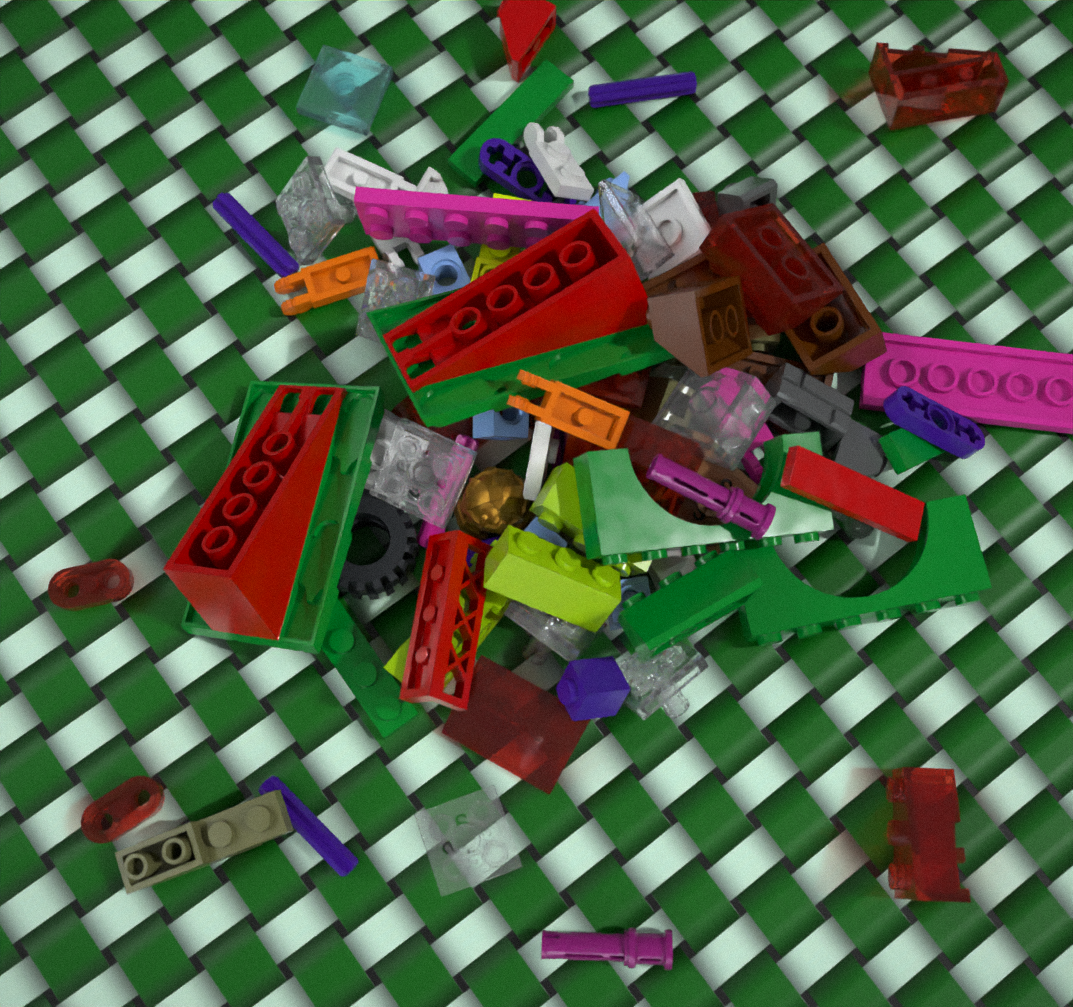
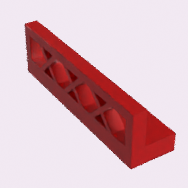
(439, 615)

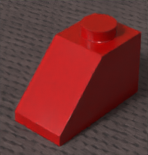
(524, 30)

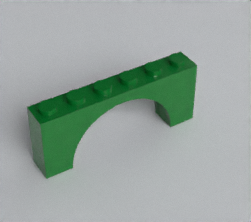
(625, 520)
(943, 570)

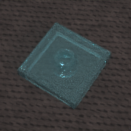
(344, 90)

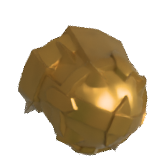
(492, 503)

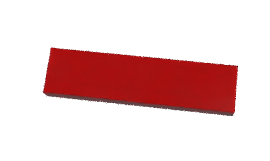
(852, 493)

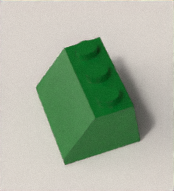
(687, 602)

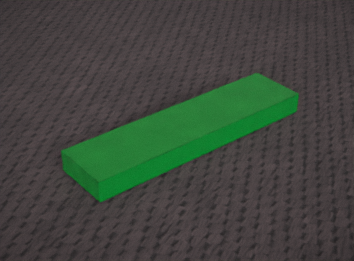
(508, 122)

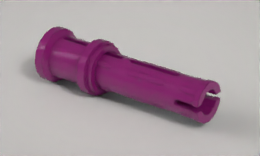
(728, 503)
(629, 947)

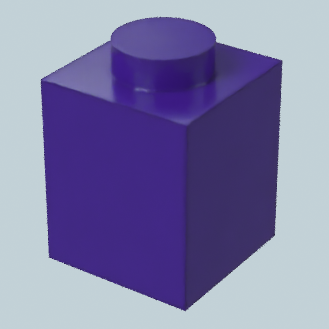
(592, 688)

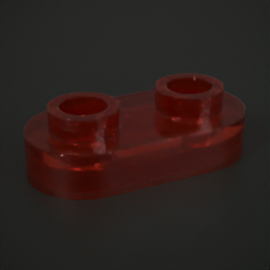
(92, 584)
(124, 809)

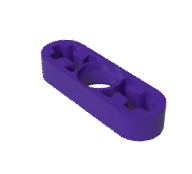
(524, 163)
(933, 422)

